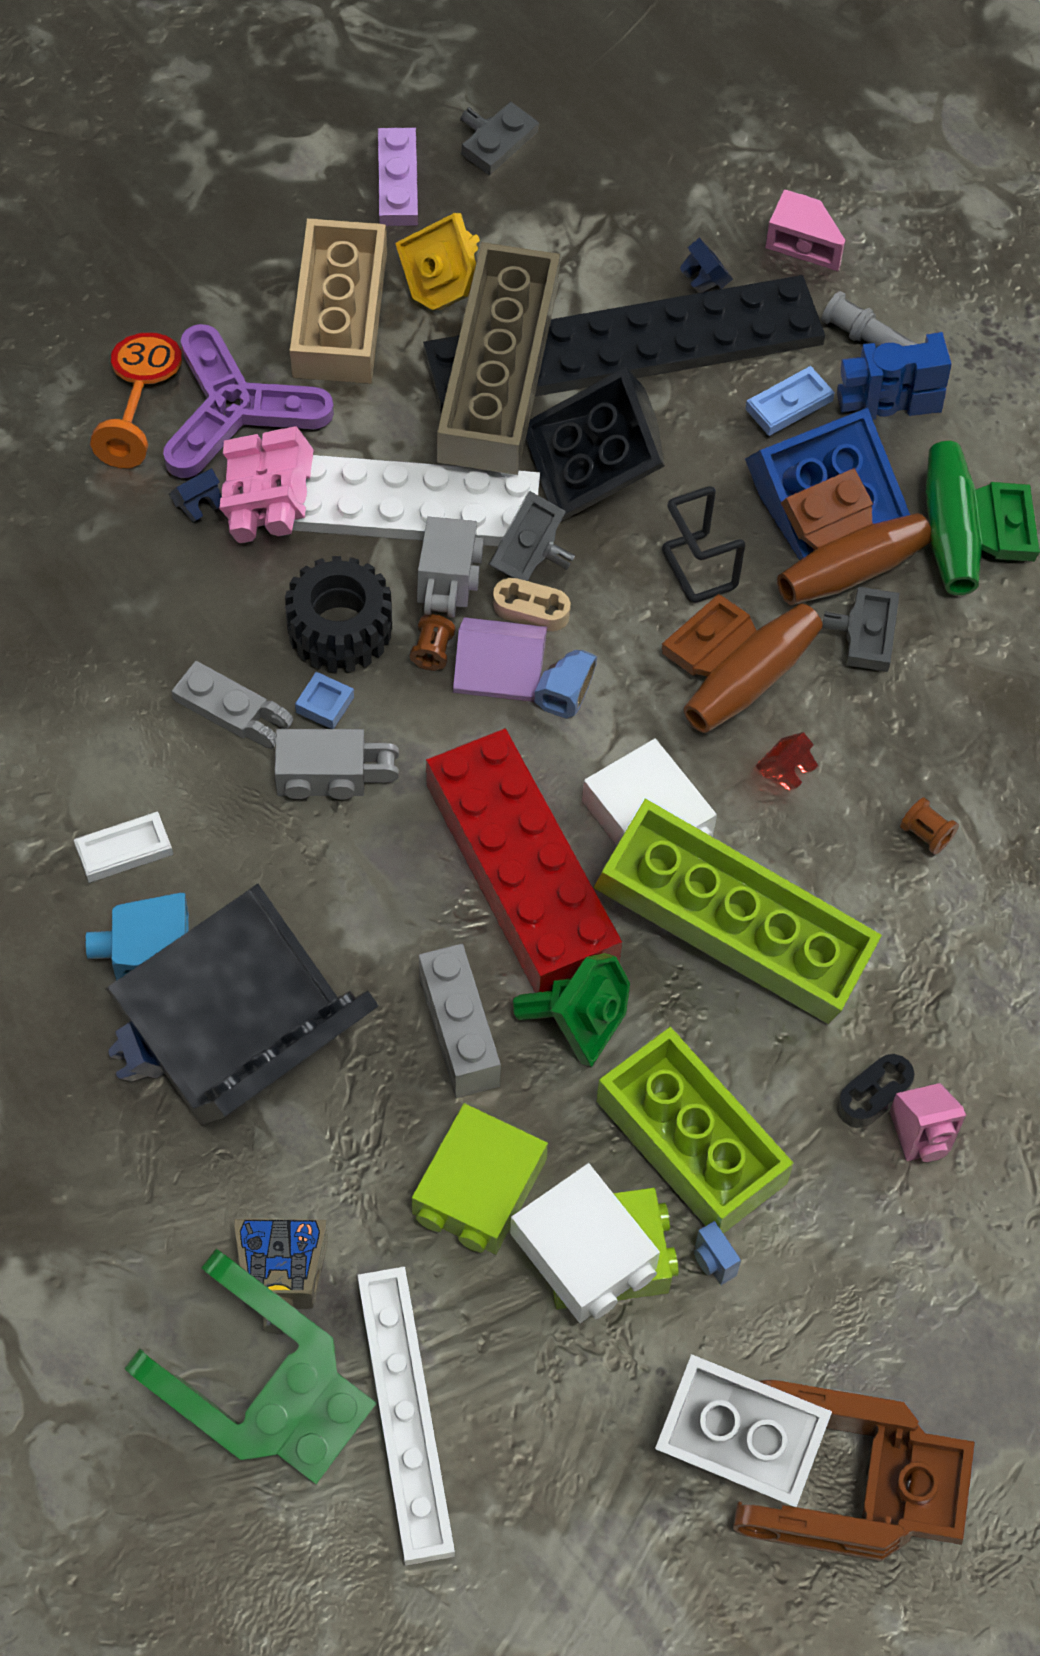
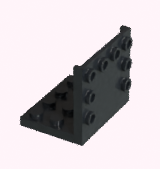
(233, 1006)

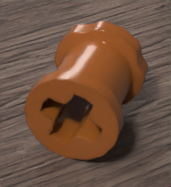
(445, 632)
(929, 825)

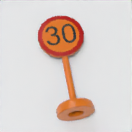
(139, 360)

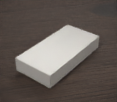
(123, 847)

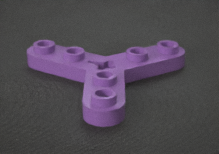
(259, 405)

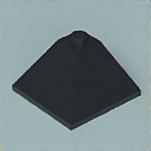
(595, 442)

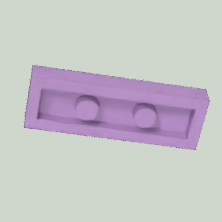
(397, 176)

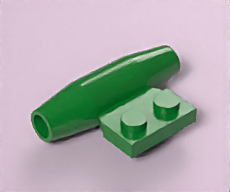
(972, 520)

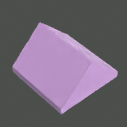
(499, 659)

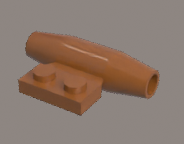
(846, 544)
(736, 656)

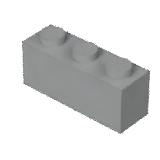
(459, 1020)

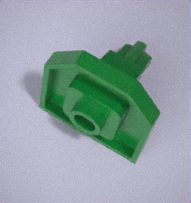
(584, 1007)

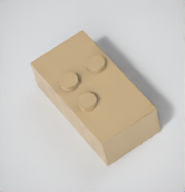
(338, 301)

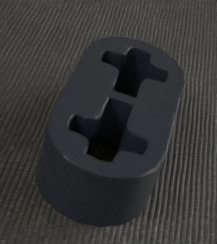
(869, 1083)

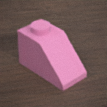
(805, 231)

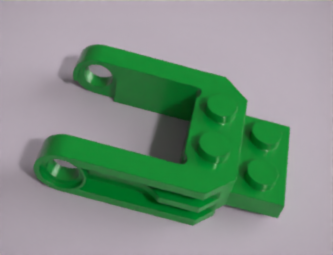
(301, 1412)

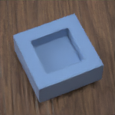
(324, 700)
(716, 1254)

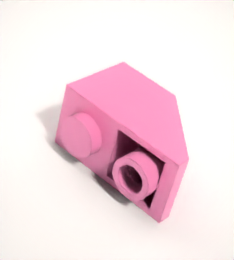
(926, 1122)

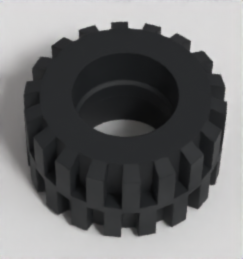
(336, 586)

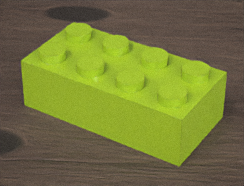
(693, 1131)

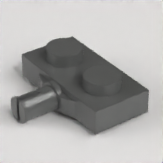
(497, 136)
(530, 539)
(868, 628)

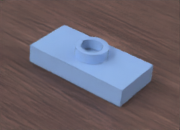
(789, 400)

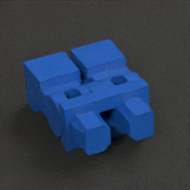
(896, 378)

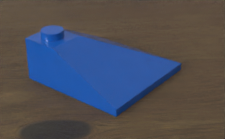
(820, 455)

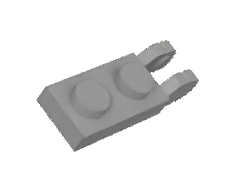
(230, 704)

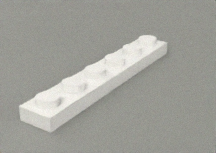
(405, 1417)

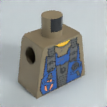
(283, 1257)

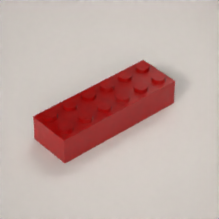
(520, 859)

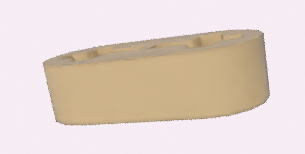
(531, 604)

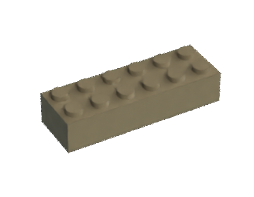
(498, 359)

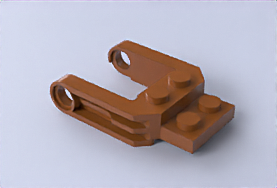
(912, 1489)

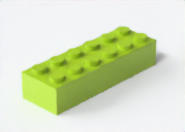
(738, 911)

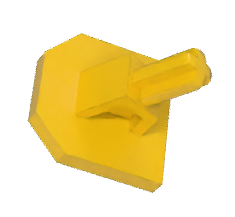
(439, 262)

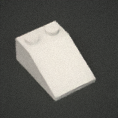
(743, 1430)

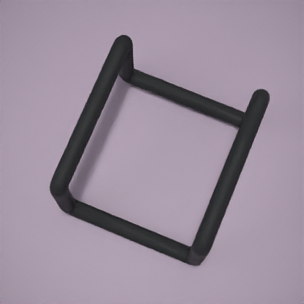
(689, 538)

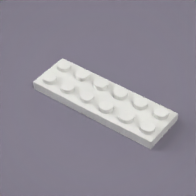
(397, 497)

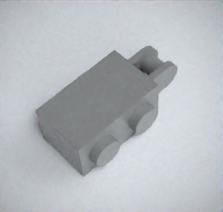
(448, 565)
(330, 763)

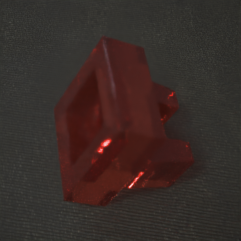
(783, 758)

